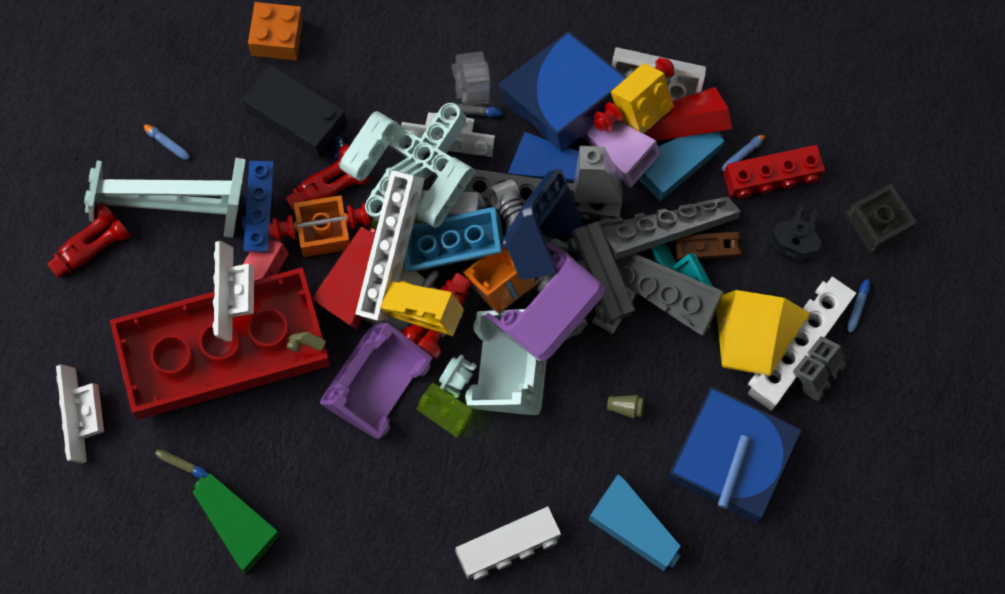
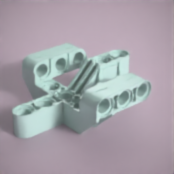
(383, 132)

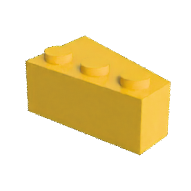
(422, 306)

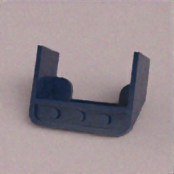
(549, 204)

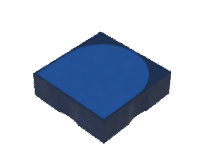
(711, 445)

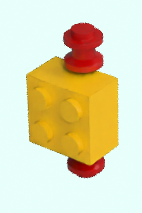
(639, 98)

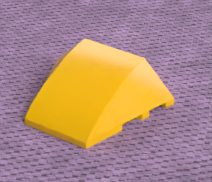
(756, 330)

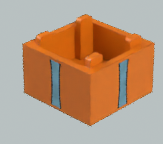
(497, 280)

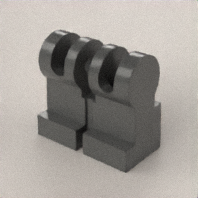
(822, 365)

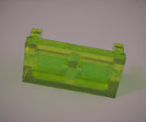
(444, 410)

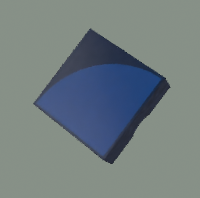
(561, 90)

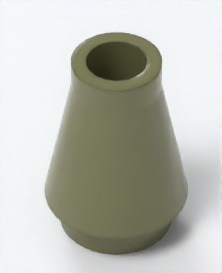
(628, 406)

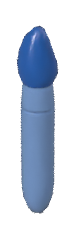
(856, 312)

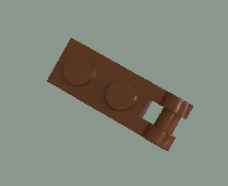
(709, 246)

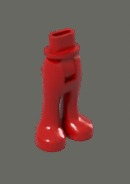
(317, 187)
(78, 251)
(429, 343)

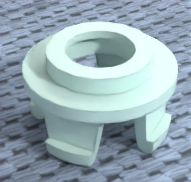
(456, 375)

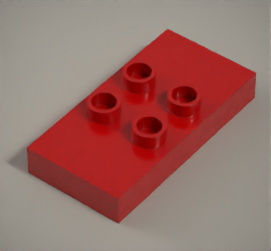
(177, 361)

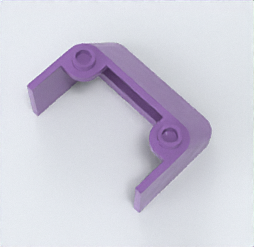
(554, 310)

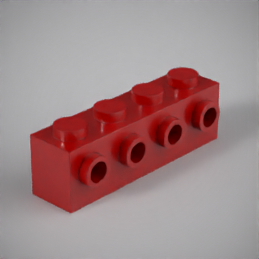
(773, 172)

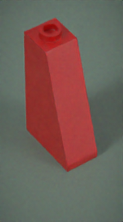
(693, 115)
(344, 283)

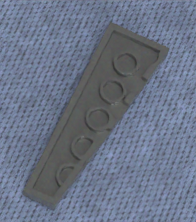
(649, 231)
(673, 292)

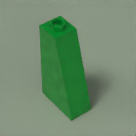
(237, 524)

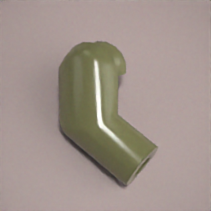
(305, 338)

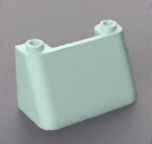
(508, 374)

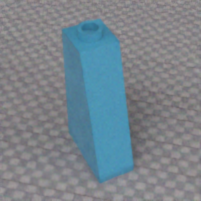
(679, 161)
(633, 524)

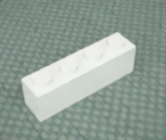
(508, 543)

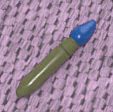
(183, 464)

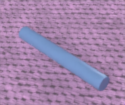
(733, 472)

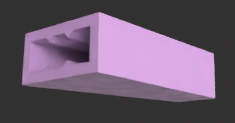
(628, 149)

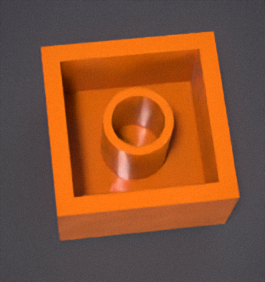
(275, 31)

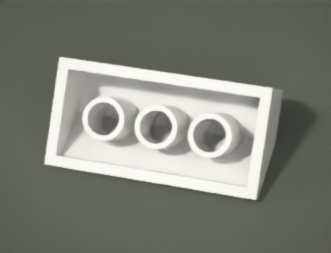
(686, 80)

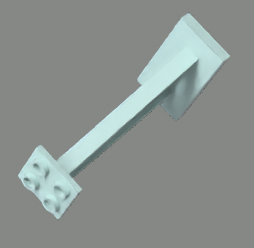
(168, 194)

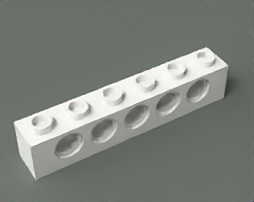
(390, 242)
(838, 297)

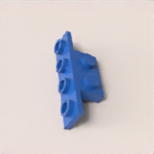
(258, 206)

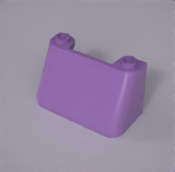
(375, 378)

